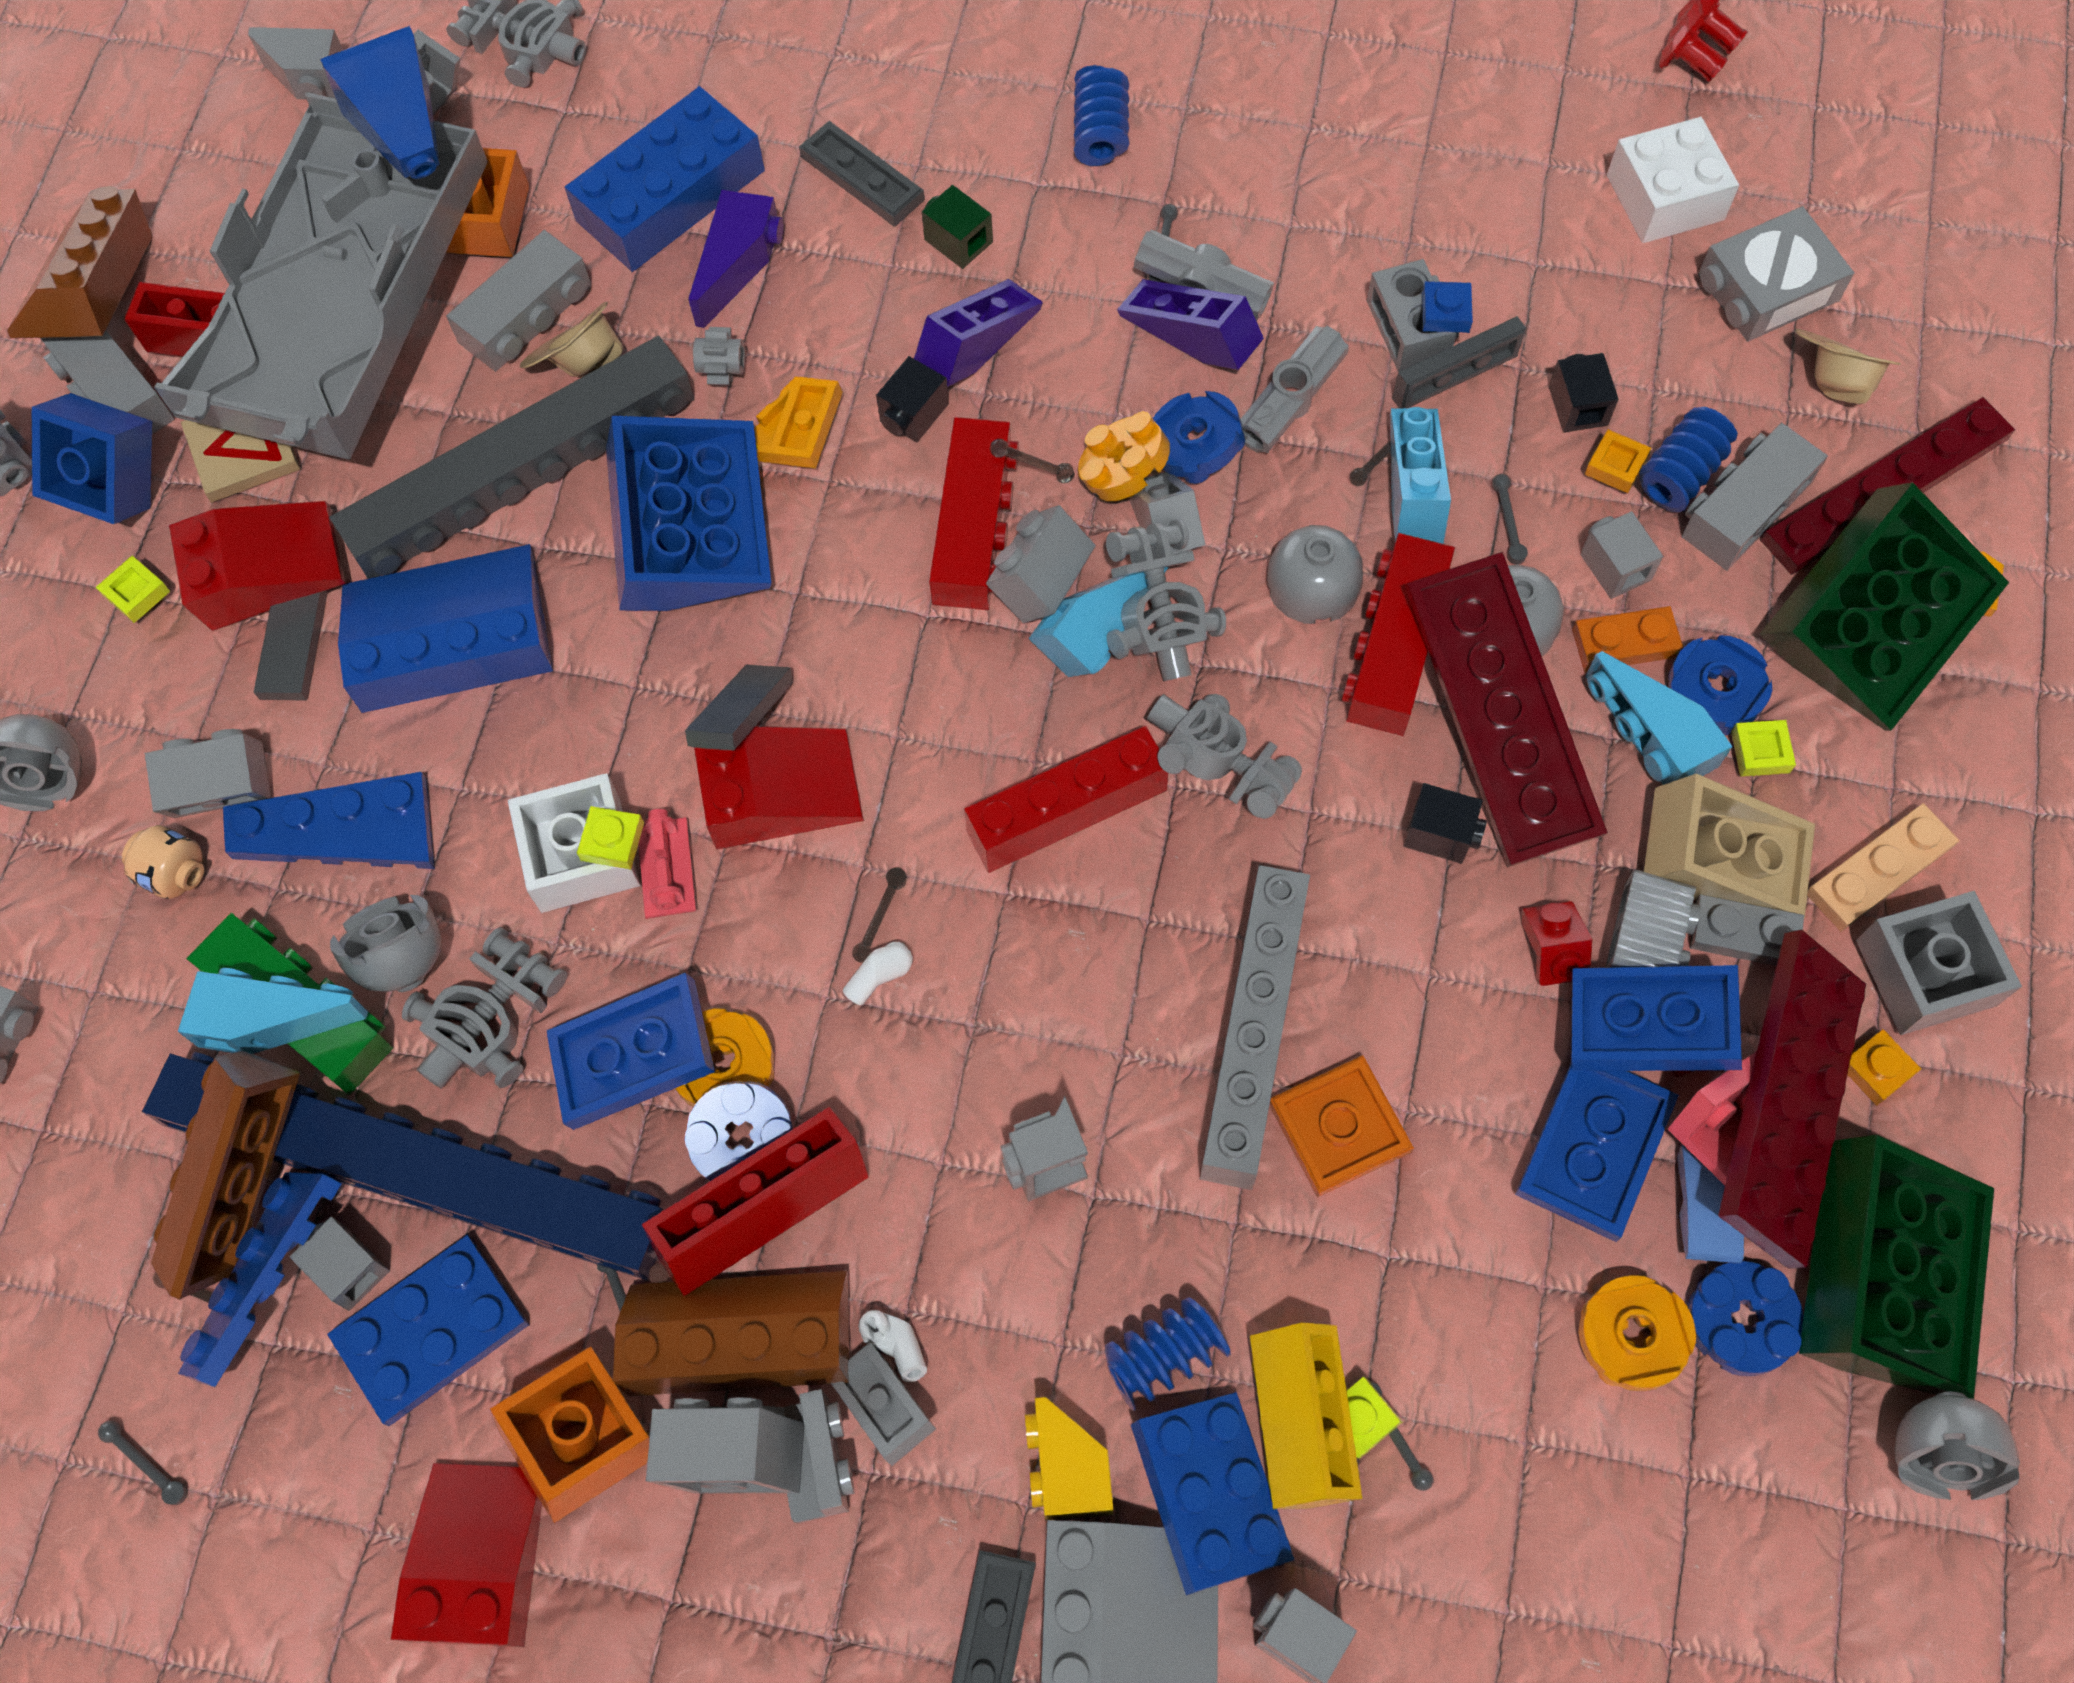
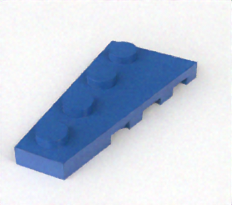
(356, 822)
(255, 1273)

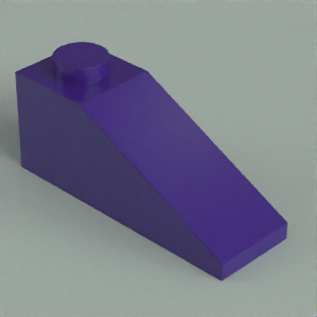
(734, 251)
(1198, 321)
(972, 330)

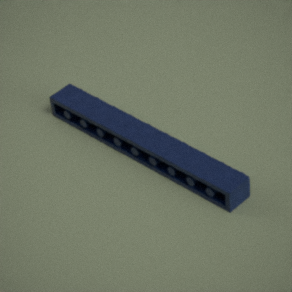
(439, 1173)

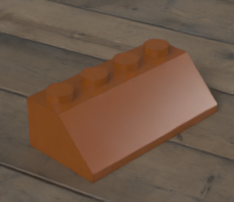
(86, 268)
(222, 1170)
(733, 1334)

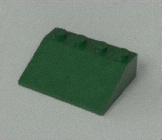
(1886, 605)
(1898, 1268)

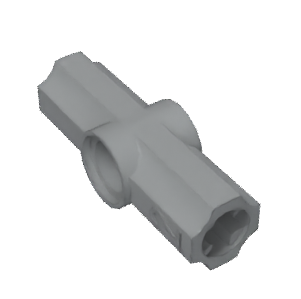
(1200, 268)
(1306, 371)

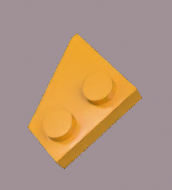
(797, 422)

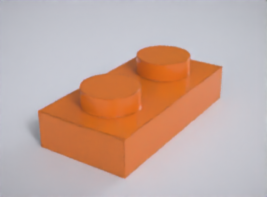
(1629, 636)

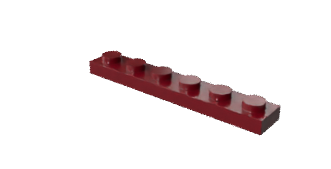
(1923, 461)

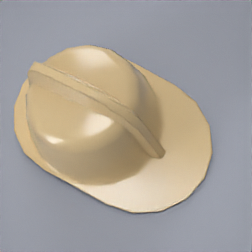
(580, 347)
(1843, 371)

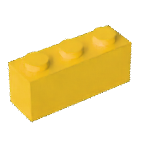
(1305, 1416)

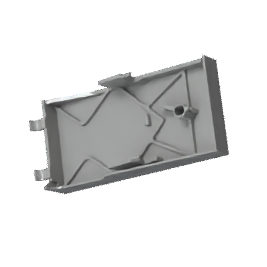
(322, 285)

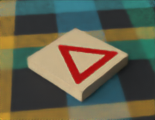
(235, 461)

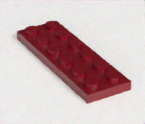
(1505, 710)
(1793, 1101)

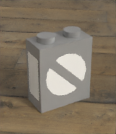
(1775, 273)

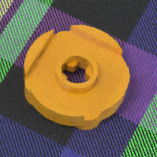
(1135, 442)
(735, 1035)
(1619, 1360)

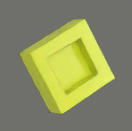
(133, 589)
(1763, 748)
(610, 837)
(1370, 1416)

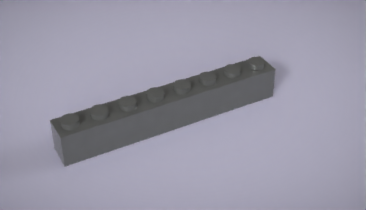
(509, 459)

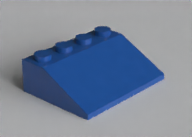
(685, 511)
(442, 629)

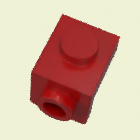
(1558, 941)

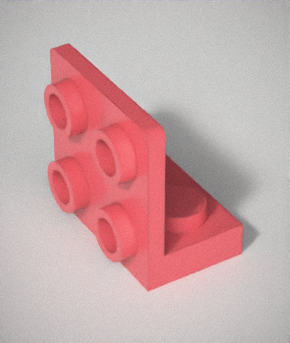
(1712, 1119)

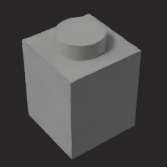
(1621, 554)
(339, 1263)

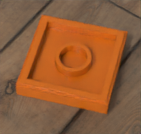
(1340, 1126)

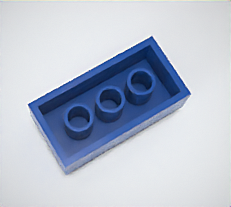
(665, 178)

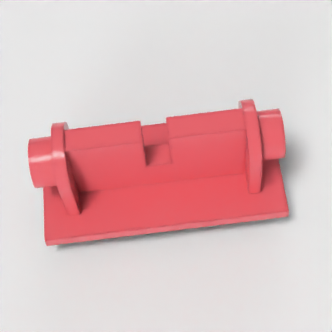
(666, 866)

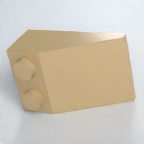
(1729, 845)

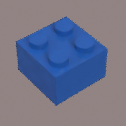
(91, 458)

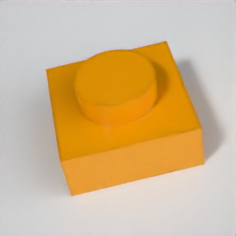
(1617, 461)
(1881, 1067)

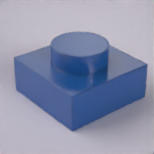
(1447, 307)

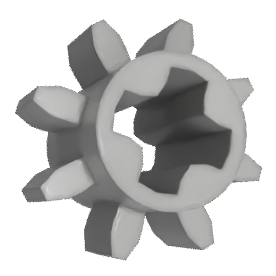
(719, 355)

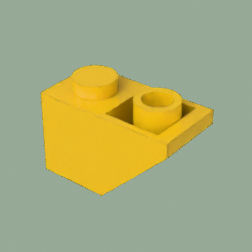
(1072, 1466)

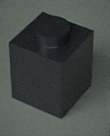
(1583, 392)
(912, 399)
(1445, 824)

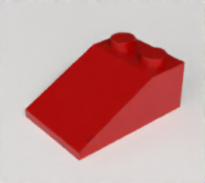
(253, 558)
(778, 785)
(470, 1559)

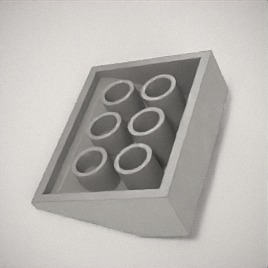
(1122, 1610)

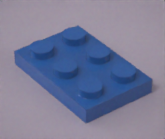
(1656, 1018)
(629, 1051)
(1597, 1148)
(427, 1330)
(1211, 1493)

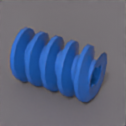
(1100, 114)
(1687, 458)
(1164, 1350)

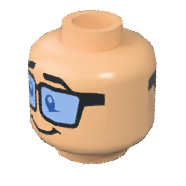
(163, 862)

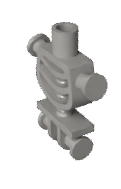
(529, 33)
(1151, 554)
(1211, 745)
(451, 1052)

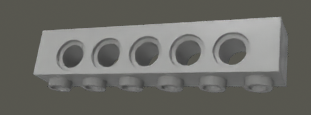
(1255, 1028)

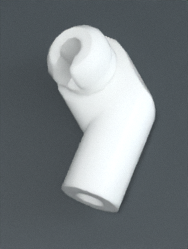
(878, 968)
(895, 1339)

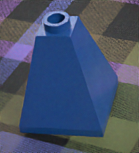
(388, 99)

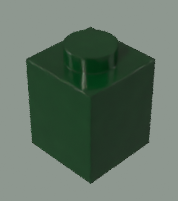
(957, 226)

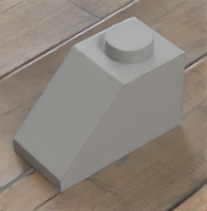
(295, 57)
(1167, 500)

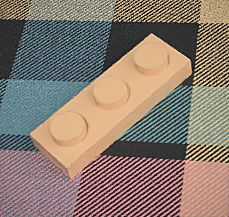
(1882, 867)

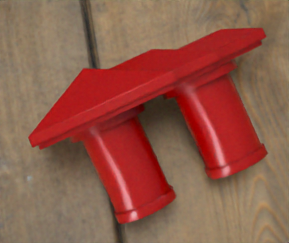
(1693, 50)

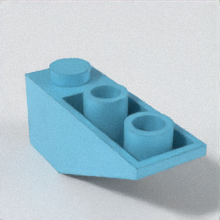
(1418, 474)
(1079, 628)
(1665, 727)
(253, 1015)

